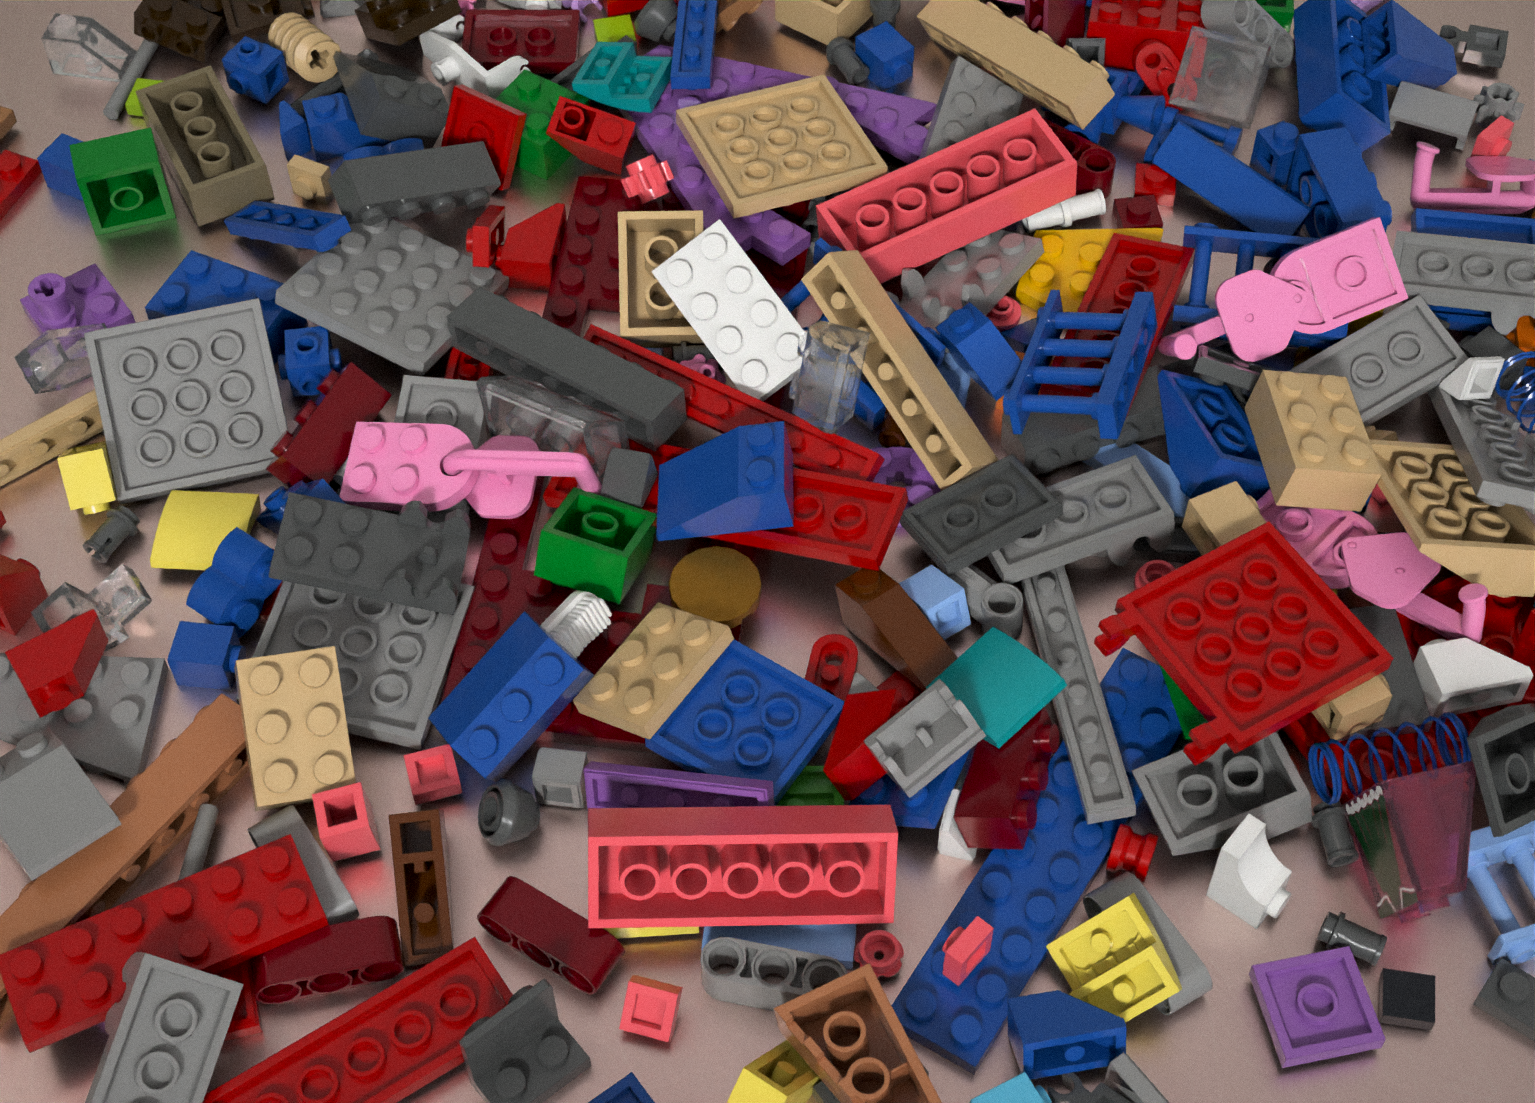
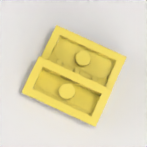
(196, 525)
(1117, 961)

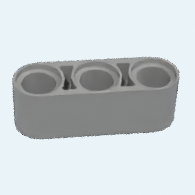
(1251, 22)
(327, 884)
(753, 963)
(1188, 966)

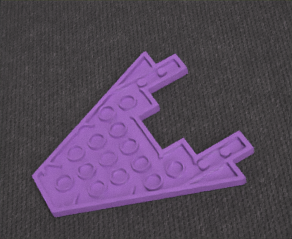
(887, 119)

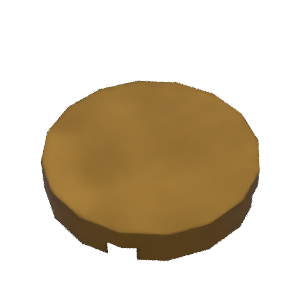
(716, 585)

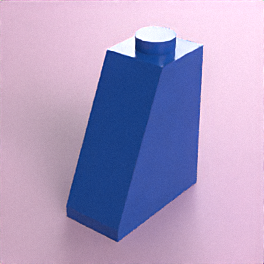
(1405, 49)

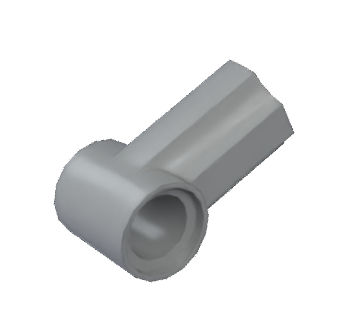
(989, 599)

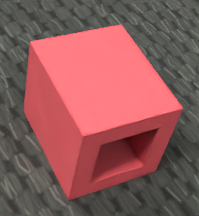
(346, 822)

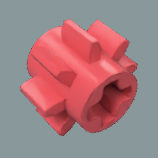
(647, 179)

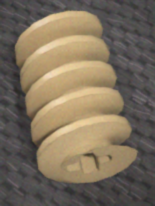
(304, 47)

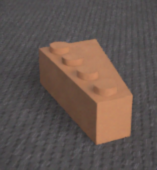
(856, 1042)

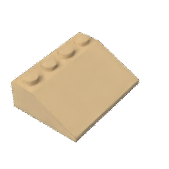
(1451, 523)

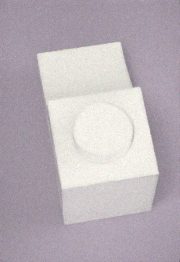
(1249, 875)

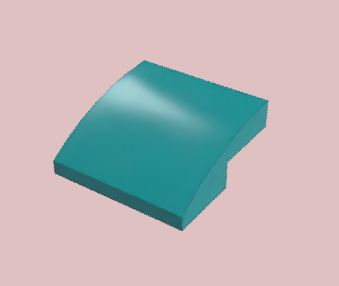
(621, 78)
(1001, 684)

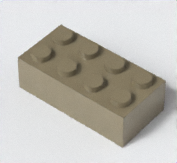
(205, 145)

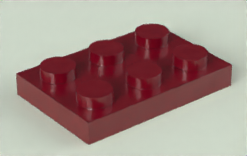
(540, 36)

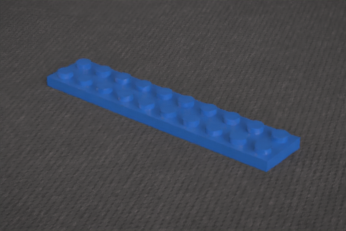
(1035, 889)

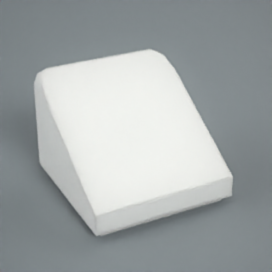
(1473, 378)
(950, 838)

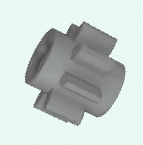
(1497, 101)

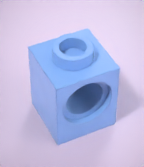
(939, 600)

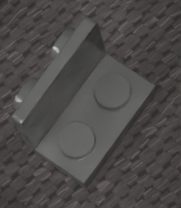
(522, 1050)

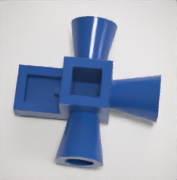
(1127, 106)

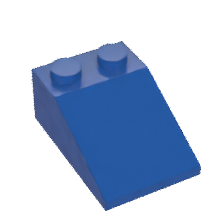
(1208, 437)
(728, 485)

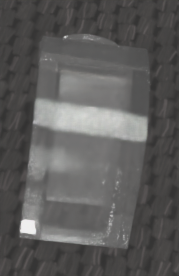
(114, 601)

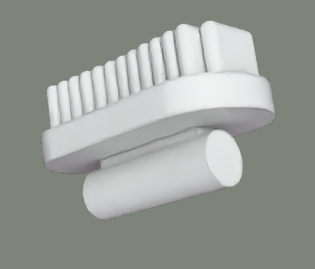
(578, 621)

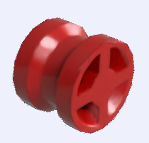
(1132, 852)

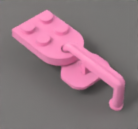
(1475, 200)
(1305, 293)
(409, 463)
(1375, 566)

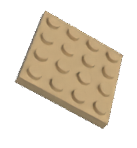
(780, 145)

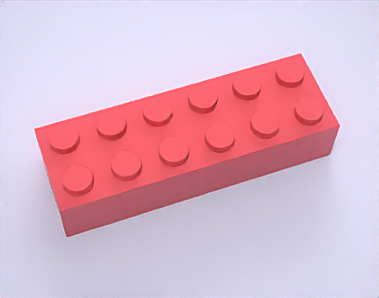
(951, 196)
(741, 866)

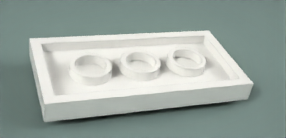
(733, 311)

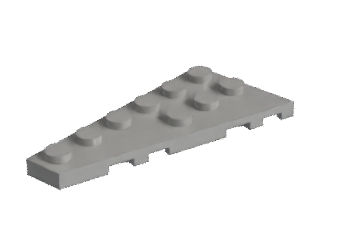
(1490, 449)
(106, 727)

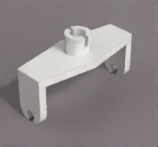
(455, 64)

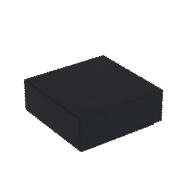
(1407, 999)

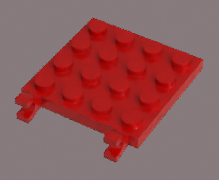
(1247, 639)

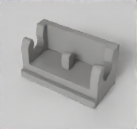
(1433, 111)
(924, 738)

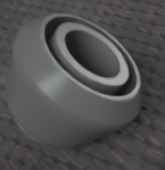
(657, 20)
(507, 813)

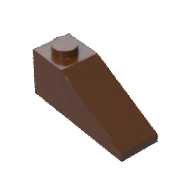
(893, 625)
(422, 885)

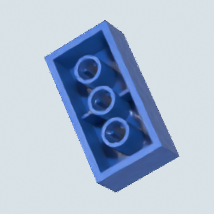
(1333, 73)

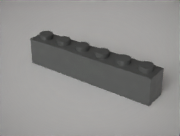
(554, 356)

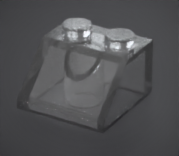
(1221, 76)
(828, 374)

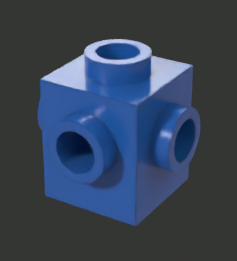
(255, 69)
(307, 367)

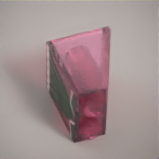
(1415, 839)

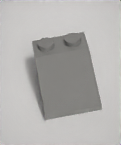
(1207, 802)
(48, 804)

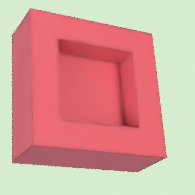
(1494, 139)
(432, 774)
(966, 949)
(650, 1008)

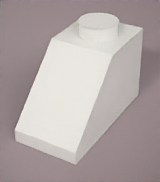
(1468, 676)

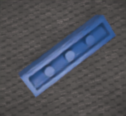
(1229, 183)

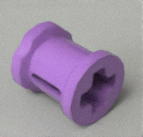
(50, 293)

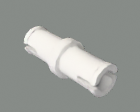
(1065, 212)

